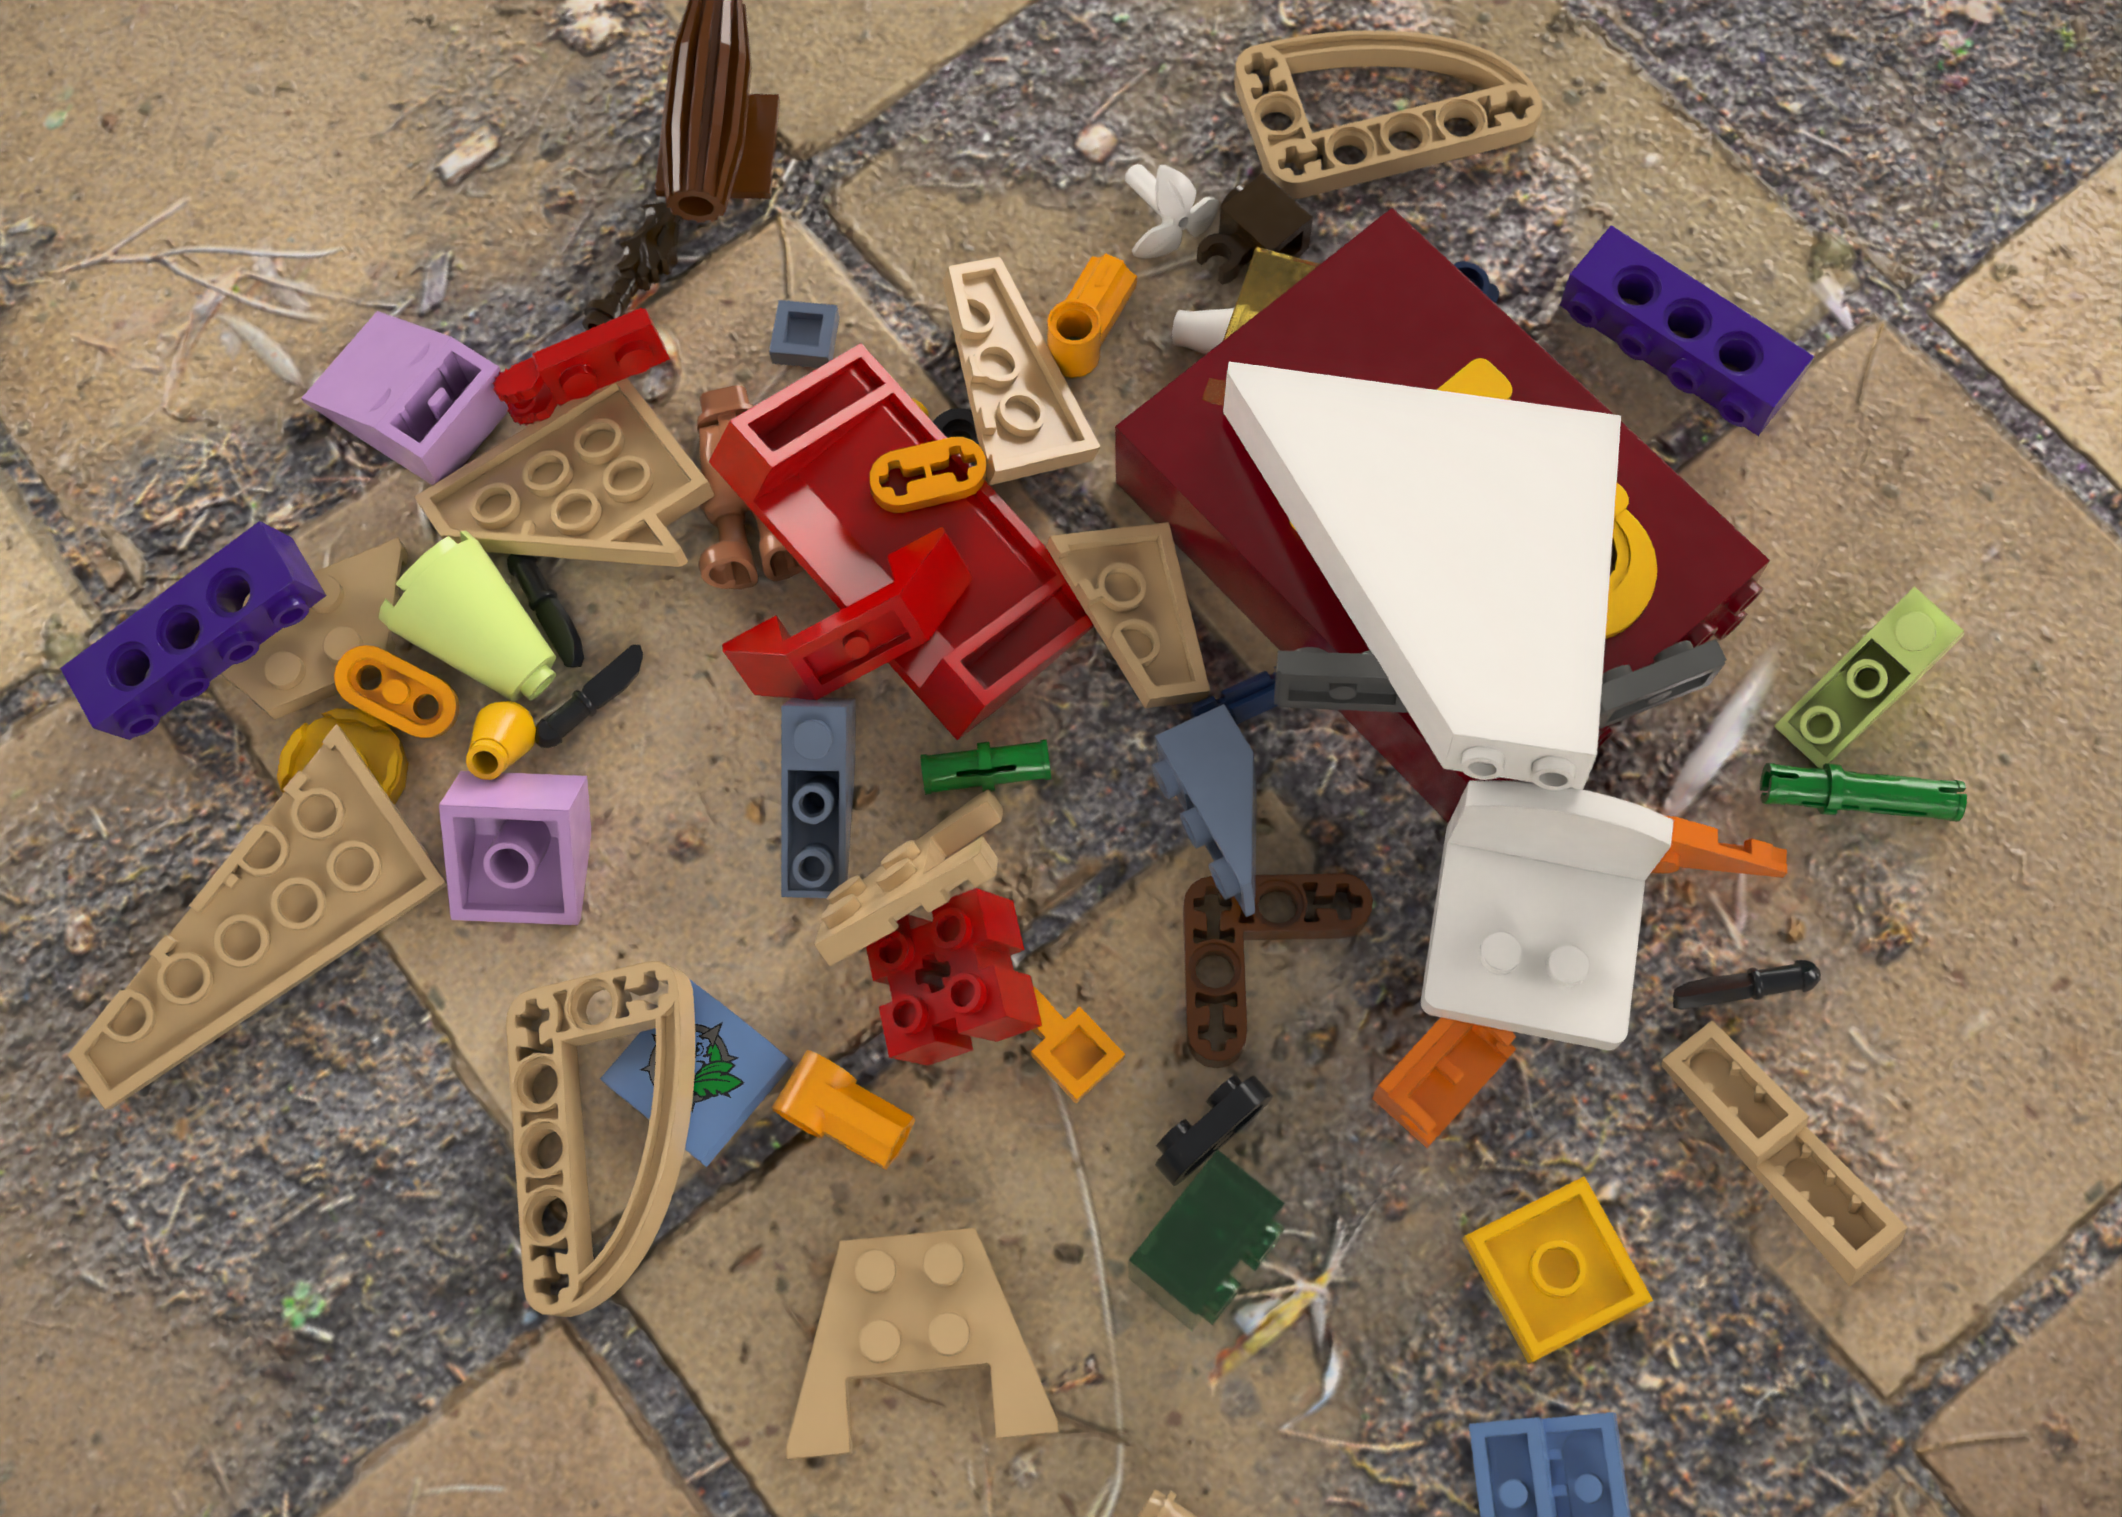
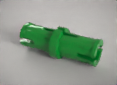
(985, 767)

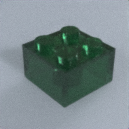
(1206, 1241)

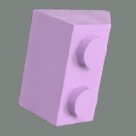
(516, 847)

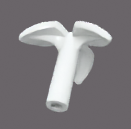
(1172, 198)

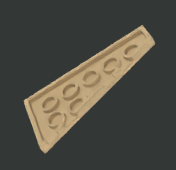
(283, 905)

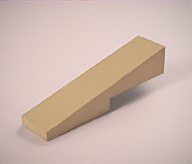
(1789, 1160)

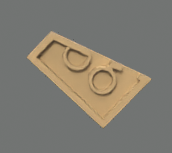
(1139, 607)

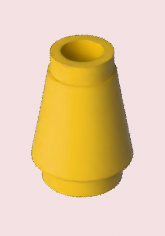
(499, 738)

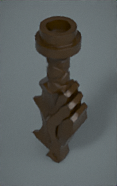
(645, 259)

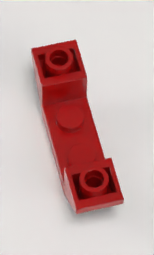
(861, 636)

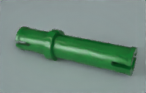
(1838, 789)

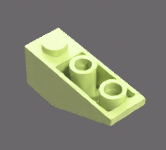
(1870, 678)

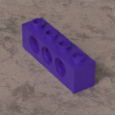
(1677, 302)
(161, 635)

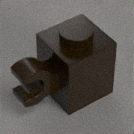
(1254, 218)

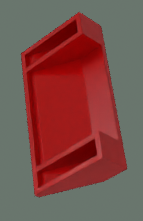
(806, 475)

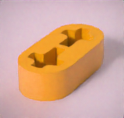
(925, 460)

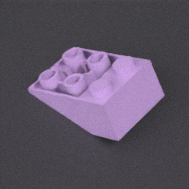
(411, 395)

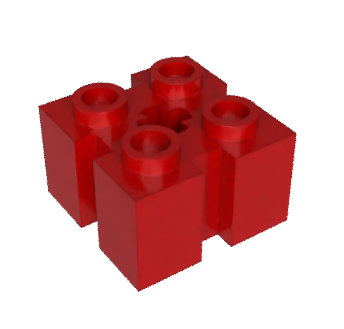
(953, 979)

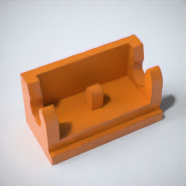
(1442, 1075)

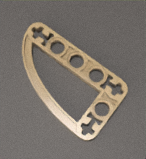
(1278, 59)
(674, 1018)

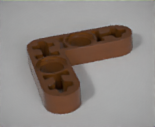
(1255, 927)

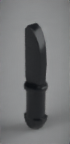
(548, 609)
(594, 695)
(1755, 983)

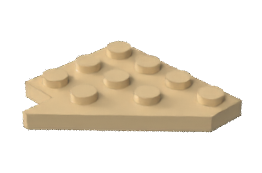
(576, 486)

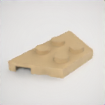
(300, 660)

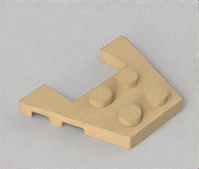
(910, 878)
(914, 1310)

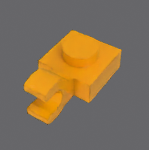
(1073, 1049)

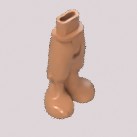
(731, 561)

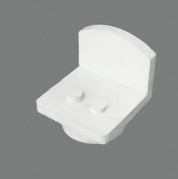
(1541, 911)

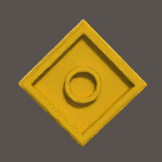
(1556, 1269)

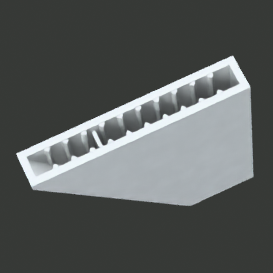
(1459, 548)

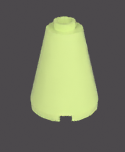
(471, 620)

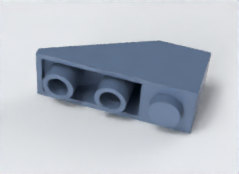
(1215, 781)
(816, 794)

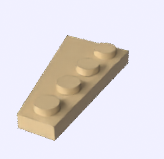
(1013, 383)

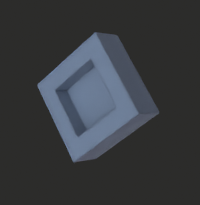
(804, 334)

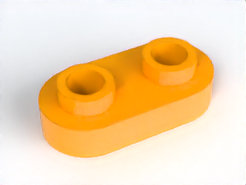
(398, 693)

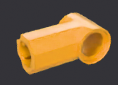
(1089, 314)
(829, 1102)

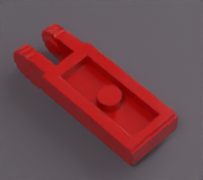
(580, 366)

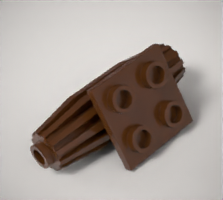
(713, 131)

